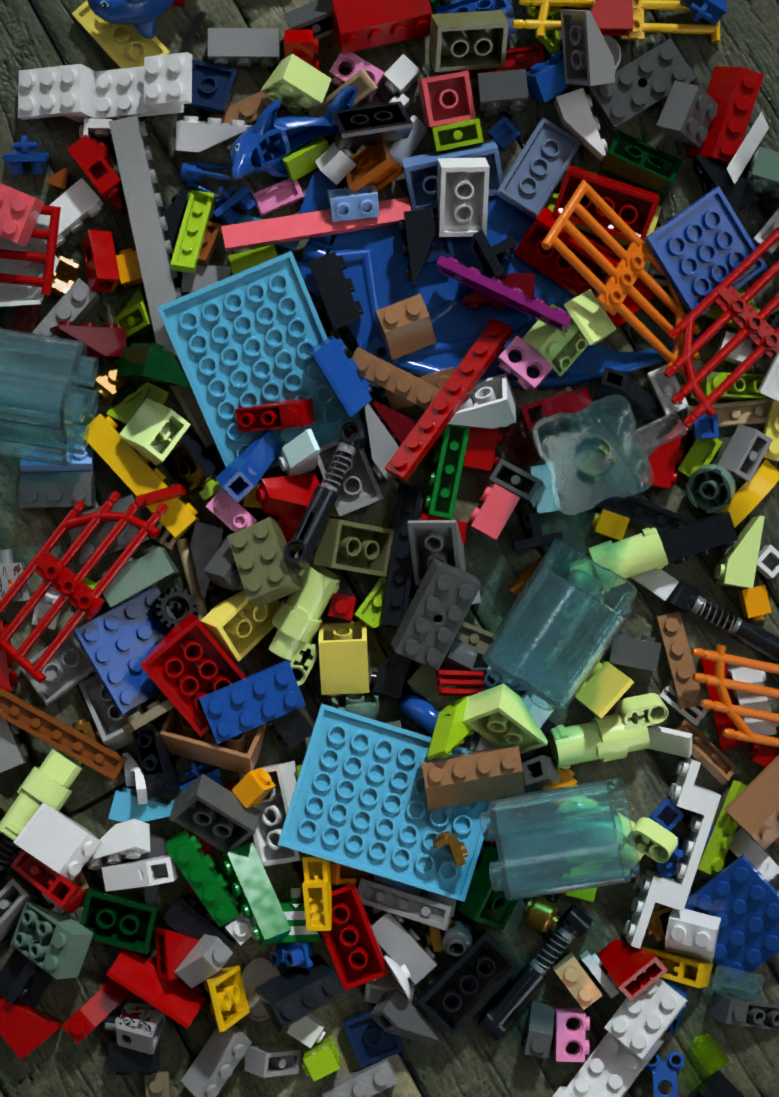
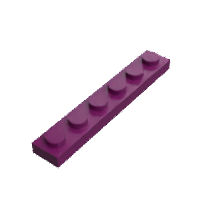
(496, 289)

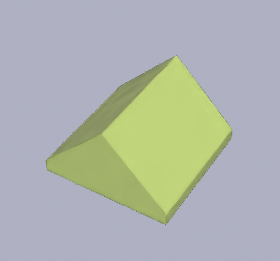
(590, 317)

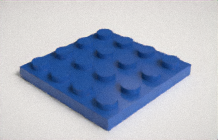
(703, 248)
(119, 644)
(747, 915)

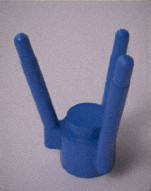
(194, 171)

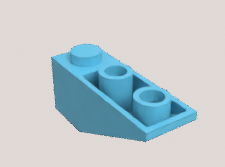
(126, 807)

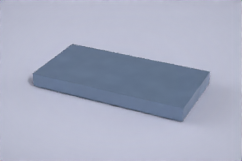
(538, 168)

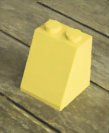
(343, 658)

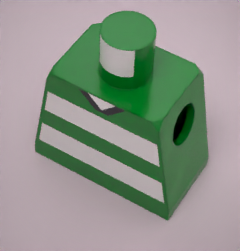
(295, 915)

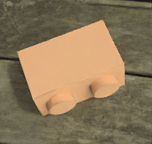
(577, 980)

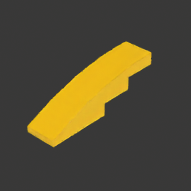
(317, 893)

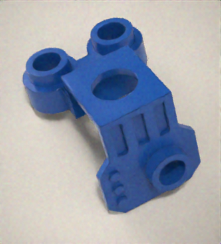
(665, 1071)

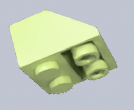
(297, 85)
(557, 346)
(154, 430)

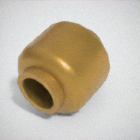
(541, 914)

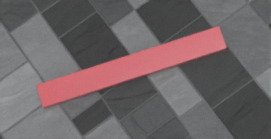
(307, 226)

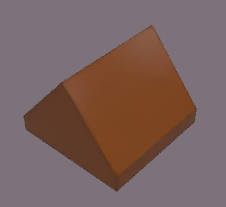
(60, 180)

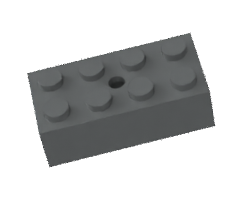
(625, 100)
(441, 592)

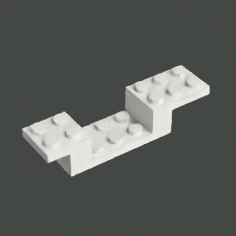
(82, 93)
(675, 891)
(629, 1044)

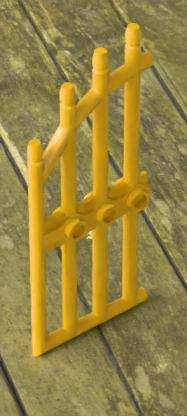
(639, 26)

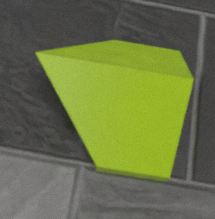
(135, 315)

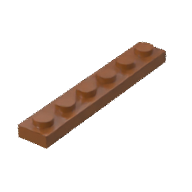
(60, 735)

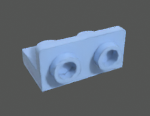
(351, 206)

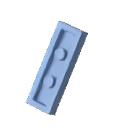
(78, 463)

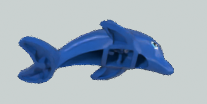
(131, 12)
(276, 137)

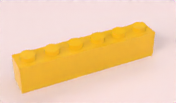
(137, 473)

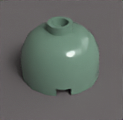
(711, 488)
(362, 704)

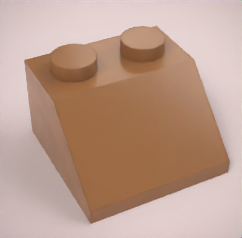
(405, 326)

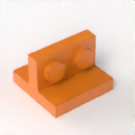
(373, 167)

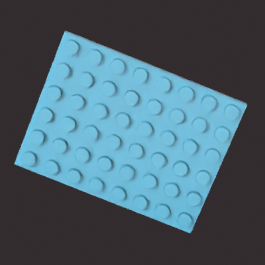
(249, 347)
(368, 809)

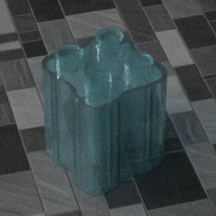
(45, 397)
(593, 455)
(559, 626)
(561, 839)

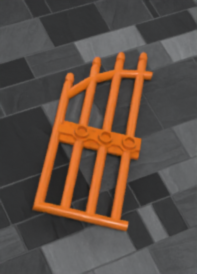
(622, 276)
(735, 711)

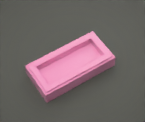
(278, 196)

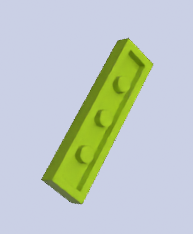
(192, 231)
(722, 835)

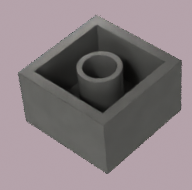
(501, 92)
(687, 114)

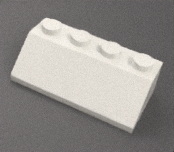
(273, 814)

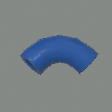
(419, 711)

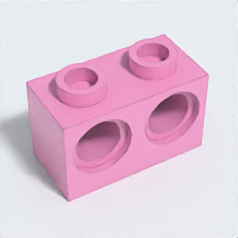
(356, 64)
(529, 359)
(230, 511)
(565, 1035)

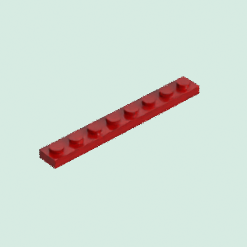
(448, 400)

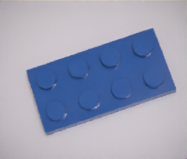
(252, 701)

